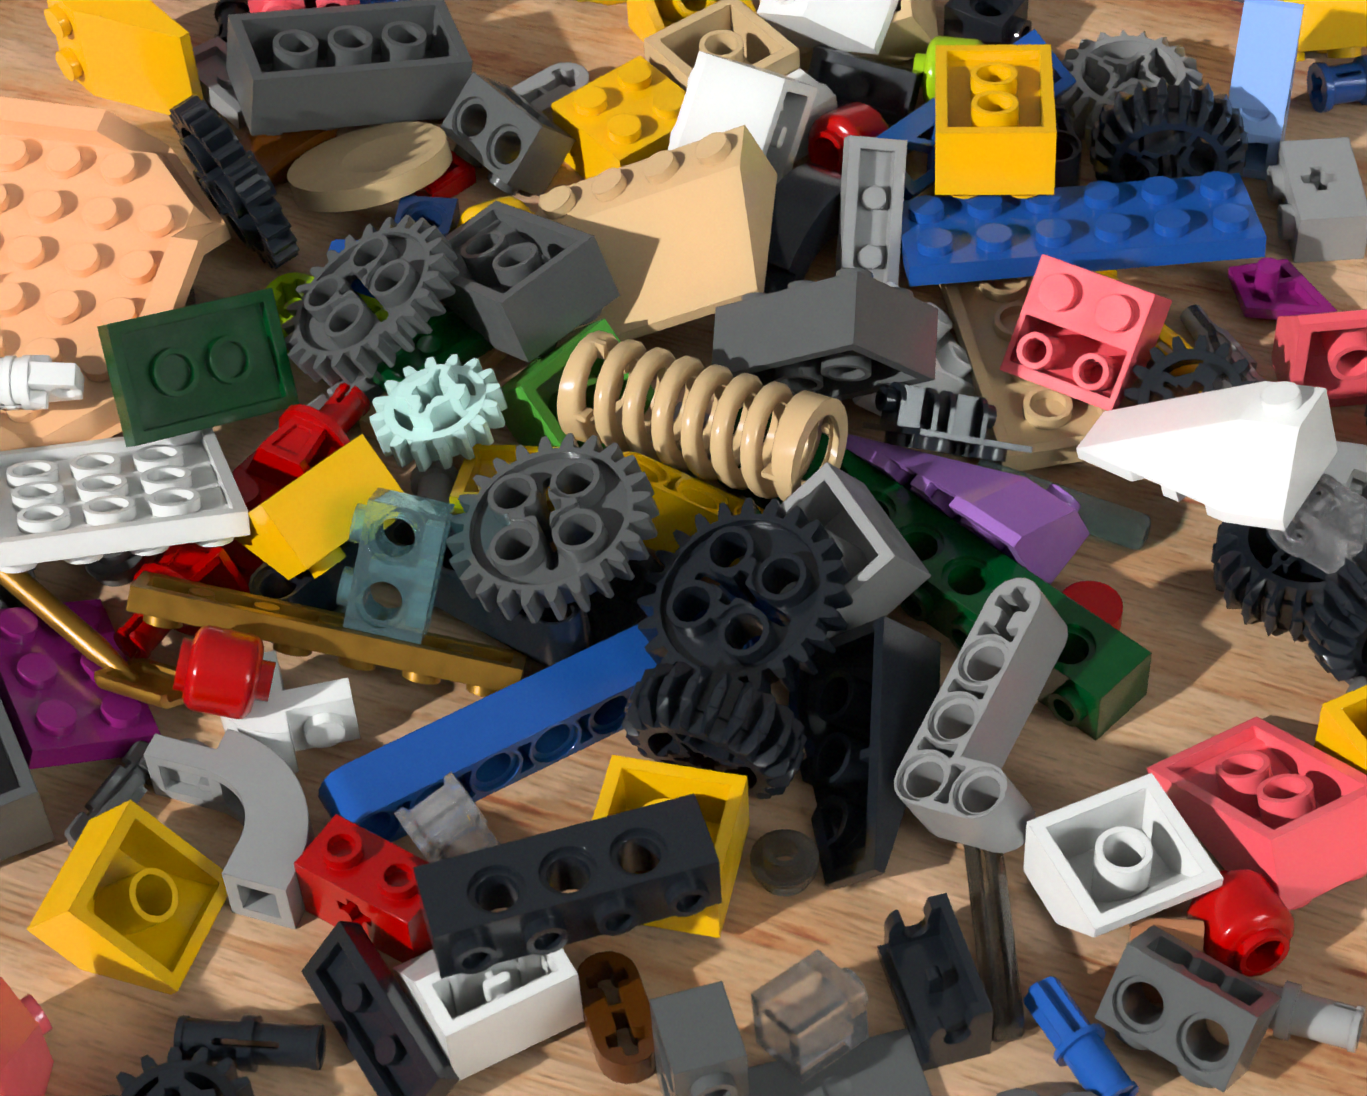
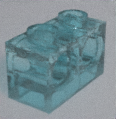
(410, 568)

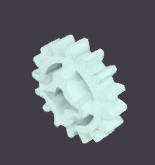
(438, 412)

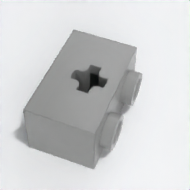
(1319, 200)

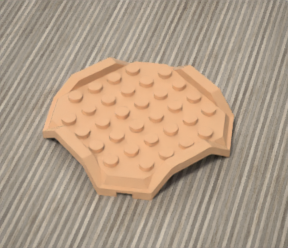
(90, 236)

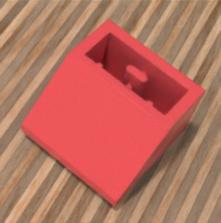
(1084, 333)

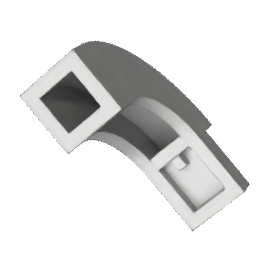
(259, 792)

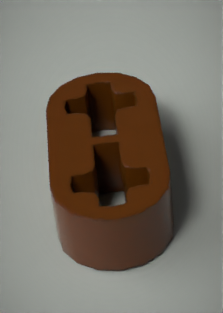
(603, 1020)

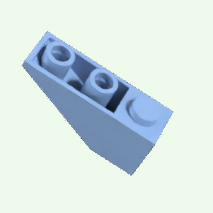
(1265, 77)

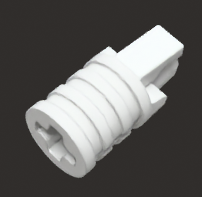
(37, 382)

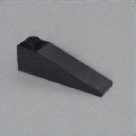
(857, 729)

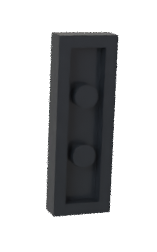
(376, 1017)

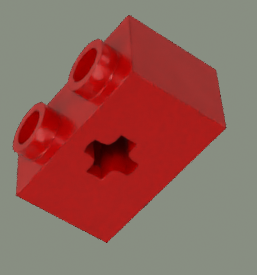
(365, 881)

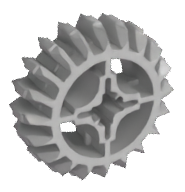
(1116, 66)

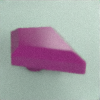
(1275, 290)

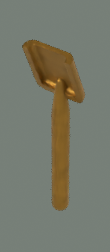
(137, 678)

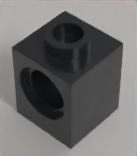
(987, 20)

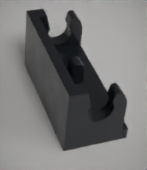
(936, 986)

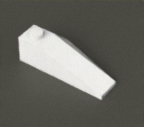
(1235, 449)

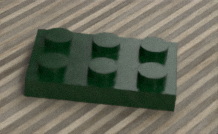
(198, 366)

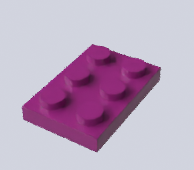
(54, 697)

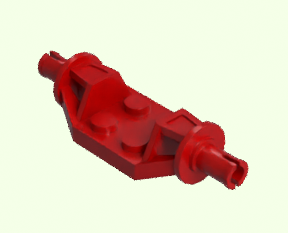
(301, 441)

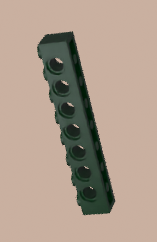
(1099, 667)

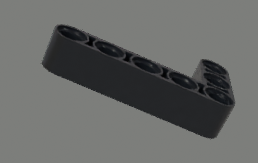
(543, 641)

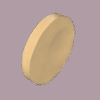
(369, 167)

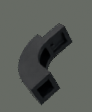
(801, 222)

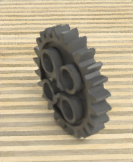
(338, 333)
(597, 526)

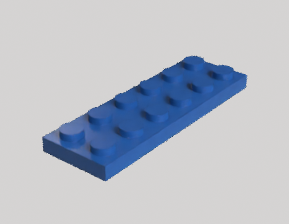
(1084, 225)

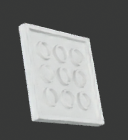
(115, 498)

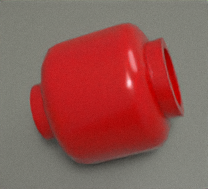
(831, 128)
(223, 672)
(1244, 923)

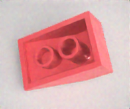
(1272, 808)

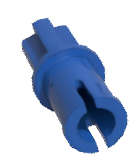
(1077, 1040)

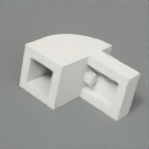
(300, 716)

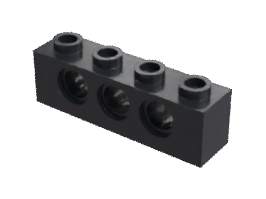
(590, 857)

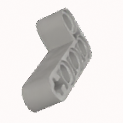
(957, 756)

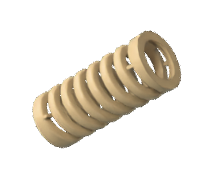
(767, 467)

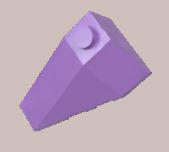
(1002, 508)

